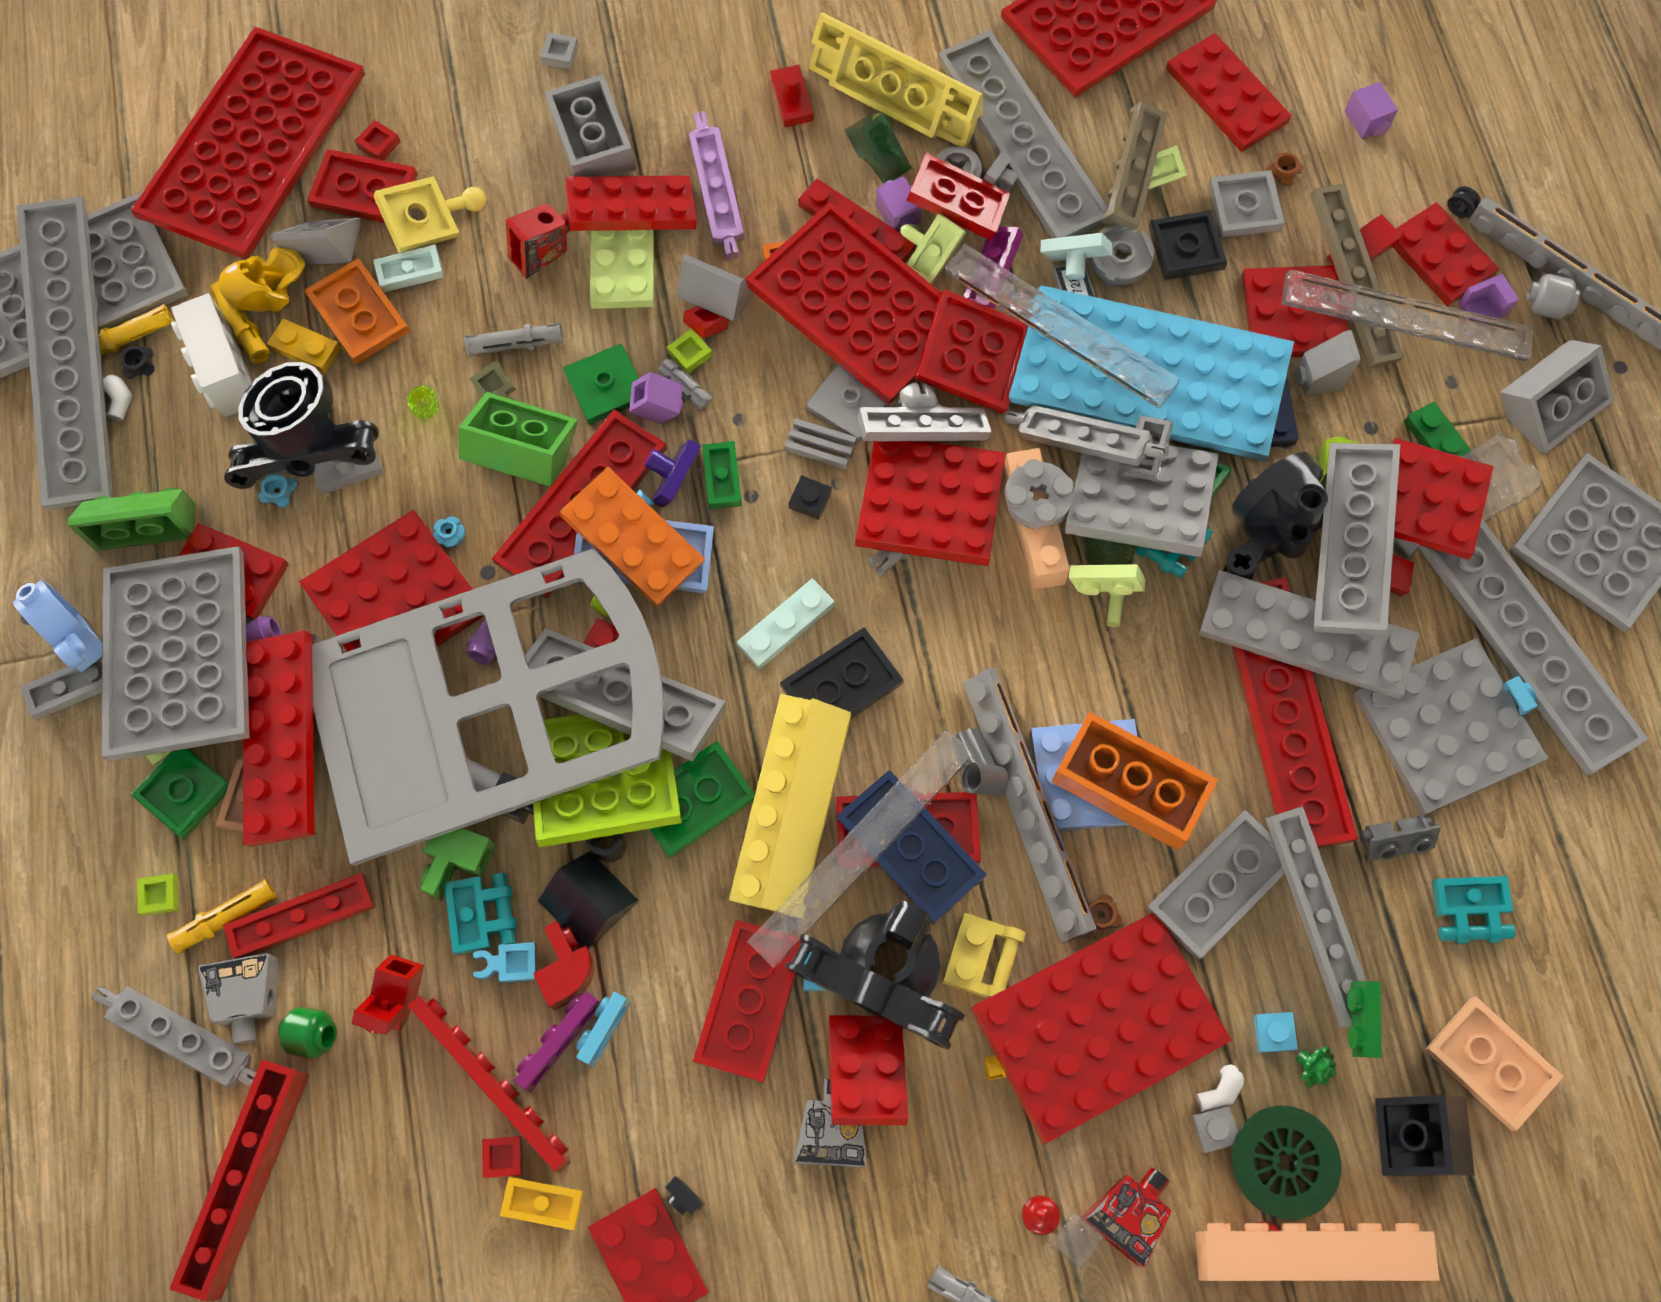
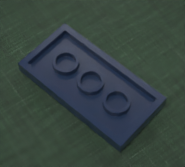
(922, 858)

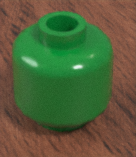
(307, 1032)

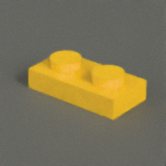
(304, 345)
(542, 1203)

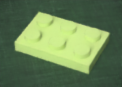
(622, 269)

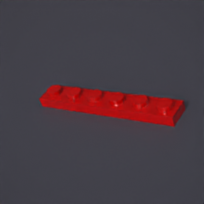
(501, 1093)

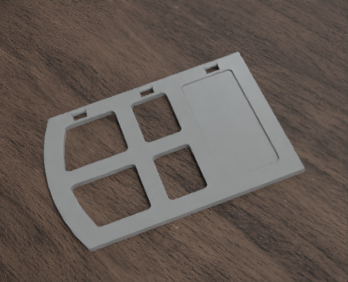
(396, 728)

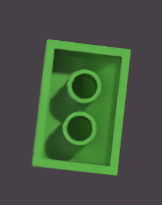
(516, 438)
(134, 519)

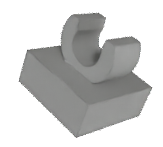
(999, 175)

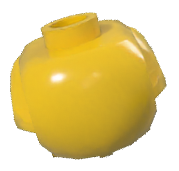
(261, 284)

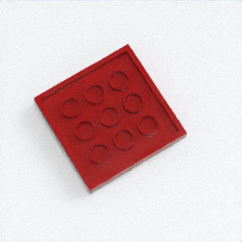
(931, 500)
(387, 577)

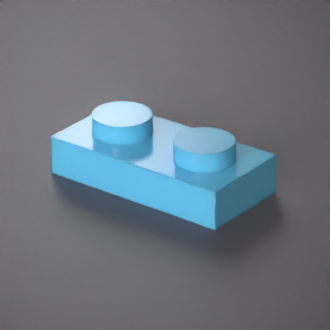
(609, 1016)

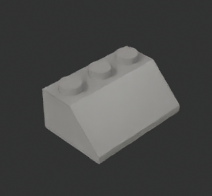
(1559, 394)

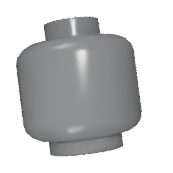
(1553, 296)

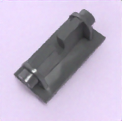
(1414, 836)

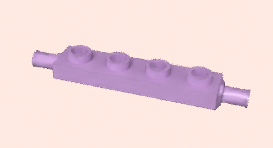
(716, 185)

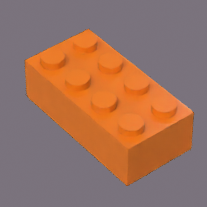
(1135, 781)

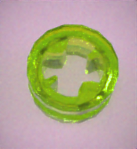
(418, 393)

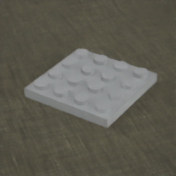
(1145, 512)
(1598, 542)
(1452, 728)

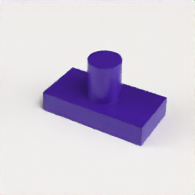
(671, 470)

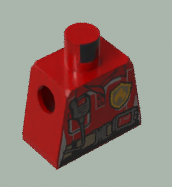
(536, 238)
(1132, 1215)

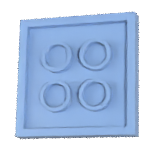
(1068, 810)

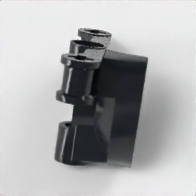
(291, 427)
(1276, 506)
(899, 1002)

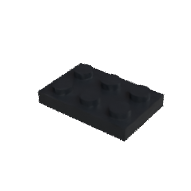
(847, 675)

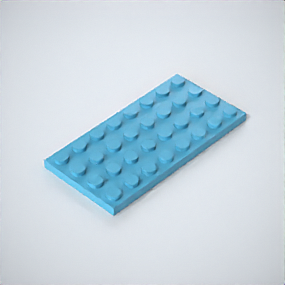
(1226, 376)

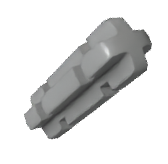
(690, 387)

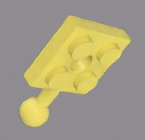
(426, 197)

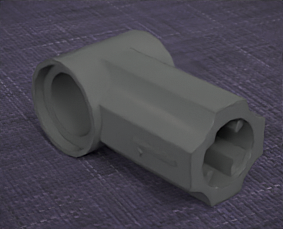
(980, 773)

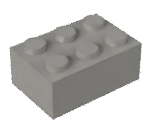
(590, 128)

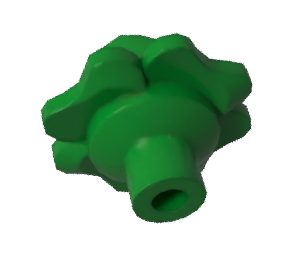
(1317, 1066)

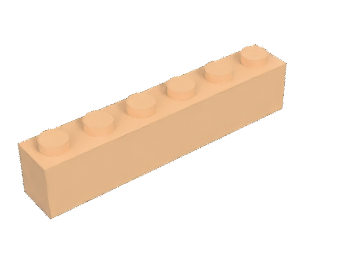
(1316, 1254)

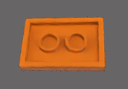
(357, 311)

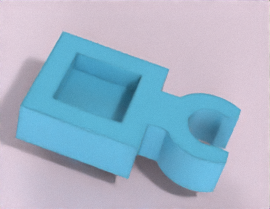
(513, 963)

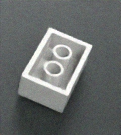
(212, 353)

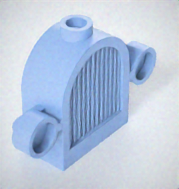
(59, 625)

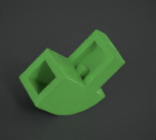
(454, 851)

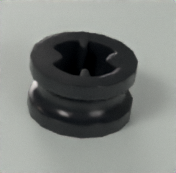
(1463, 202)

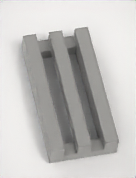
(825, 433)

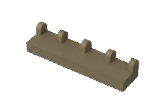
(1135, 166)

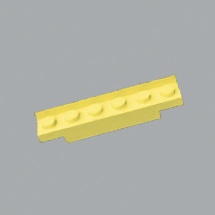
(894, 82)
(790, 801)

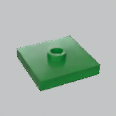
(602, 382)
(181, 791)

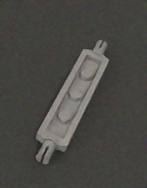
(1086, 435)
(176, 1036)

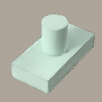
(1075, 250)

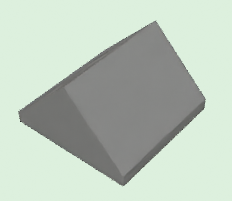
(321, 240)
(713, 288)

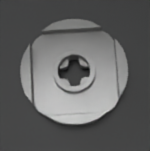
(1128, 270)
(1036, 476)

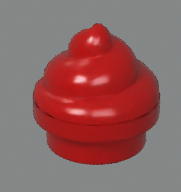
(1040, 1215)

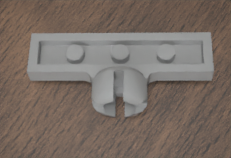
(922, 419)

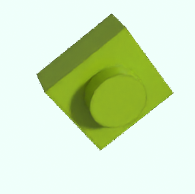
(689, 351)
(157, 894)

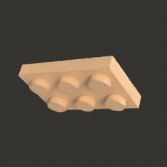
(1494, 1063)

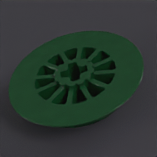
(1323, 1147)

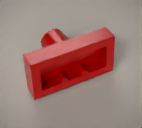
(791, 96)

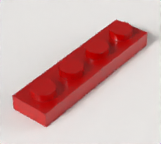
(820, 194)
(299, 916)

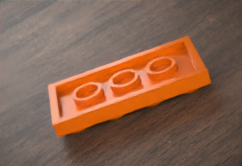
(632, 537)

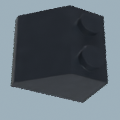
(1424, 1136)

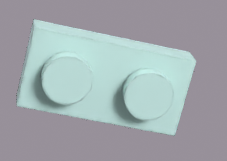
(408, 268)

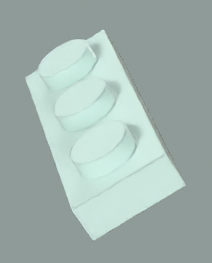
(785, 623)

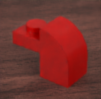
(569, 974)
(392, 990)

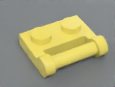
(972, 953)

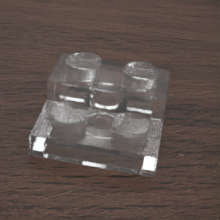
(1511, 477)

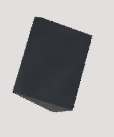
(586, 899)

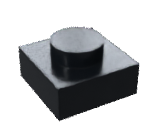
(810, 497)
(682, 1197)

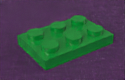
(708, 795)

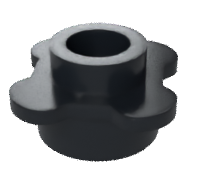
(133, 355)

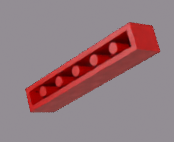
(239, 1182)

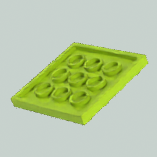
(611, 806)

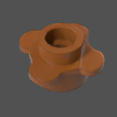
(1288, 162)
(1110, 919)

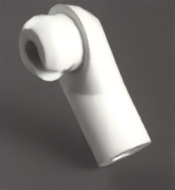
(120, 397)
(1226, 1092)

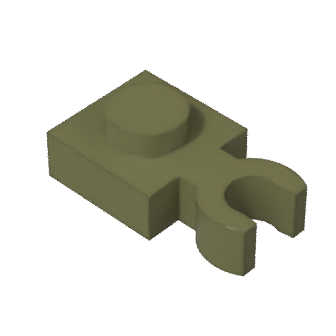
(493, 380)

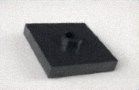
(1187, 245)

